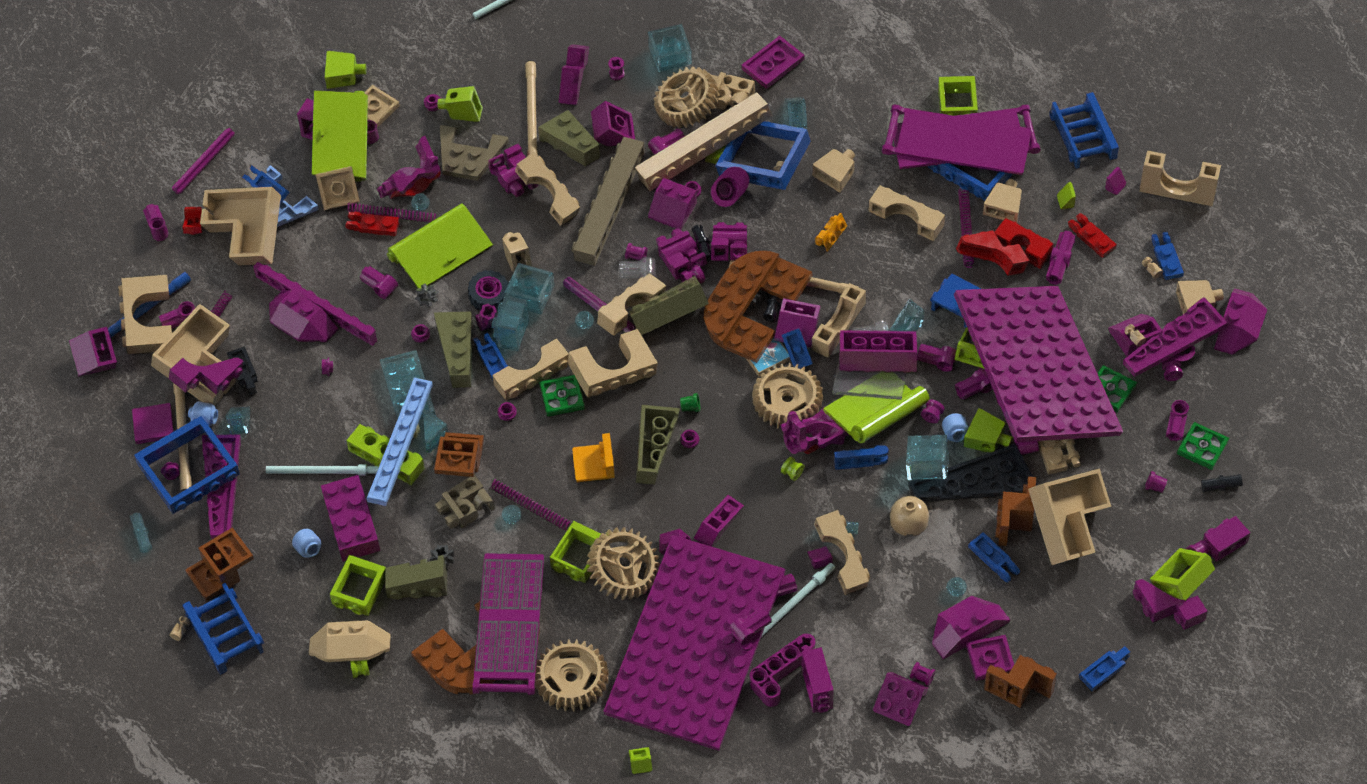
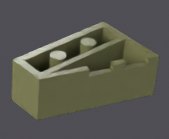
(571, 137)
(417, 580)

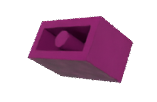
(1226, 537)

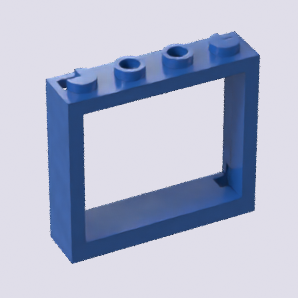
(764, 176)
(968, 182)
(172, 442)

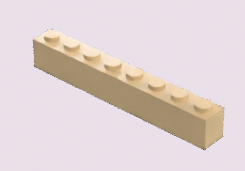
(703, 141)

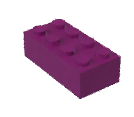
(878, 351)
(350, 518)

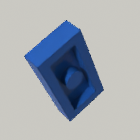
(797, 348)

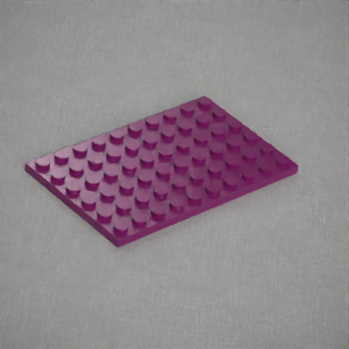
(1037, 364)
(683, 659)

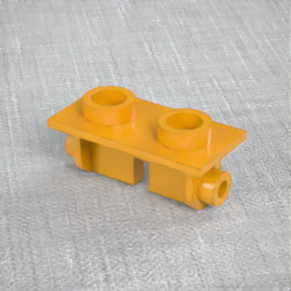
(834, 229)

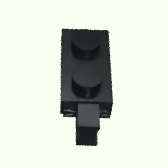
(248, 375)

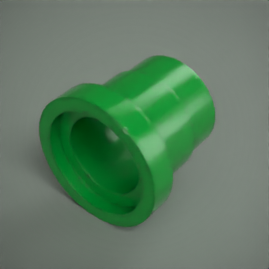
(690, 403)

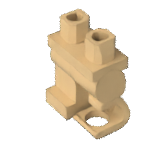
(732, 90)

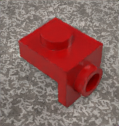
(192, 220)

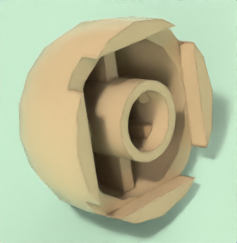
(909, 516)

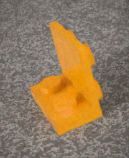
(594, 461)

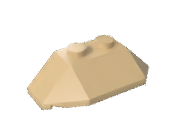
(349, 641)

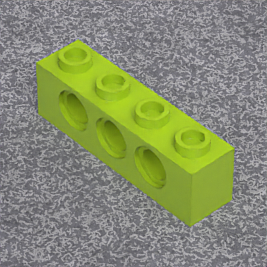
(359, 444)

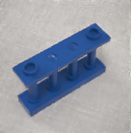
(1096, 119)
(212, 643)

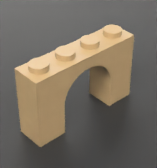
(1158, 182)
(134, 293)
(597, 379)

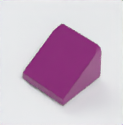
(1115, 181)
(820, 557)

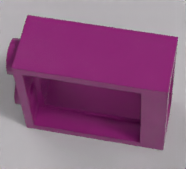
(817, 680)

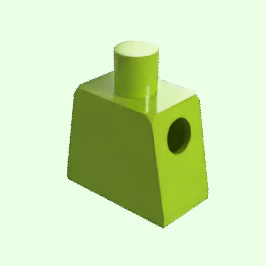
(342, 69)
(462, 104)
(986, 433)

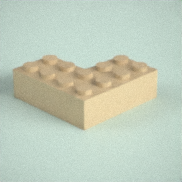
(250, 217)
(195, 342)
(1061, 513)

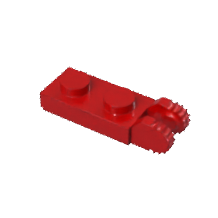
(372, 223)
(1092, 236)

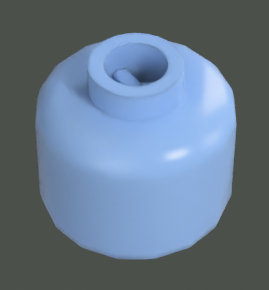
(204, 409)
(955, 427)
(306, 543)

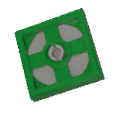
(1116, 386)
(561, 395)
(1203, 446)

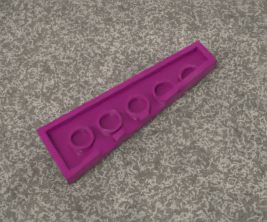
(1186, 330)
(222, 500)

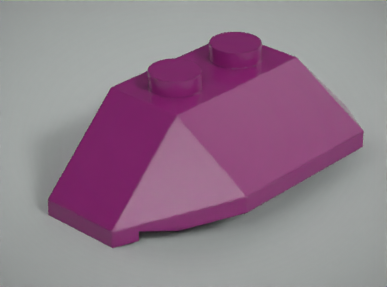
(300, 318)
(1244, 322)
(966, 623)

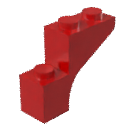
(988, 247)

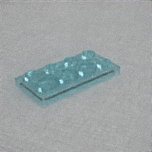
(399, 374)

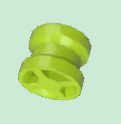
(792, 468)
(359, 668)

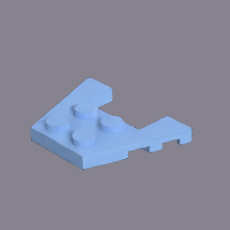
(287, 212)

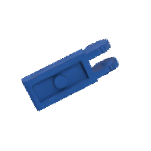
(264, 180)
(1167, 257)
(490, 355)
(861, 457)
(993, 556)

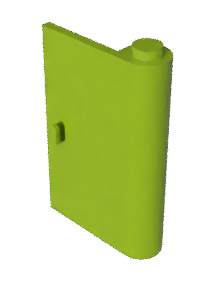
(343, 124)
(448, 238)
(869, 416)

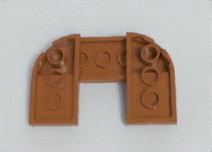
(735, 292)
(448, 662)

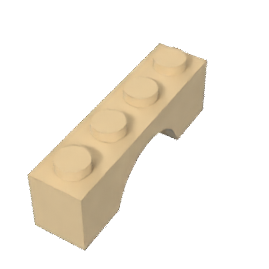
(533, 171)
(887, 203)
(848, 308)
(614, 315)
(512, 382)
(833, 529)

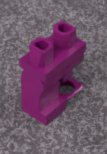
(509, 178)
(729, 236)
(675, 251)

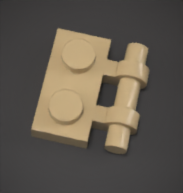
(1053, 456)

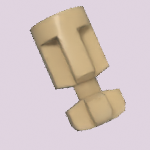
(1153, 269)
(1135, 335)
(179, 629)

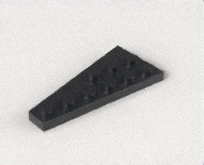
(977, 478)

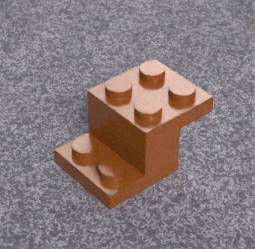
(459, 454)
(1015, 512)
(219, 564)
(1022, 678)

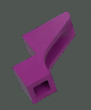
(572, 74)
(213, 376)
(1160, 605)

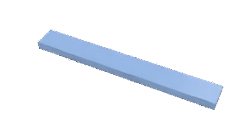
(399, 442)

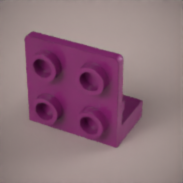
(899, 698)

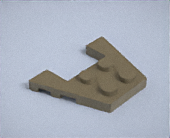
(466, 160)

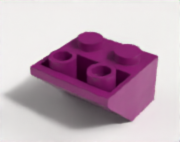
(797, 315)
(1143, 323)
(93, 352)

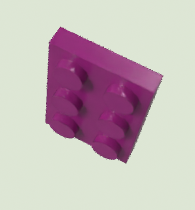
(773, 62)

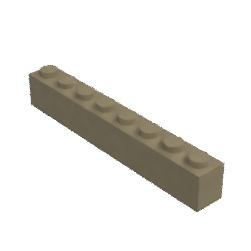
(608, 201)

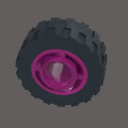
(484, 282)

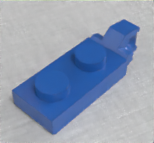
(1104, 668)

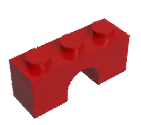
(1038, 248)

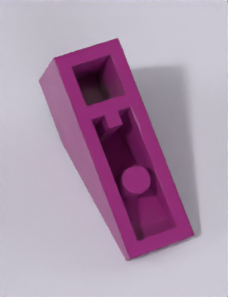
(718, 521)

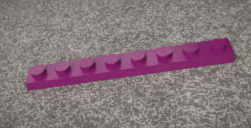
(337, 315)

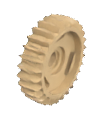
(691, 107)
(779, 384)
(627, 578)
(586, 664)

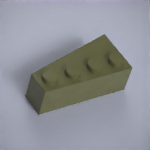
(669, 306)
(456, 339)
(654, 437)

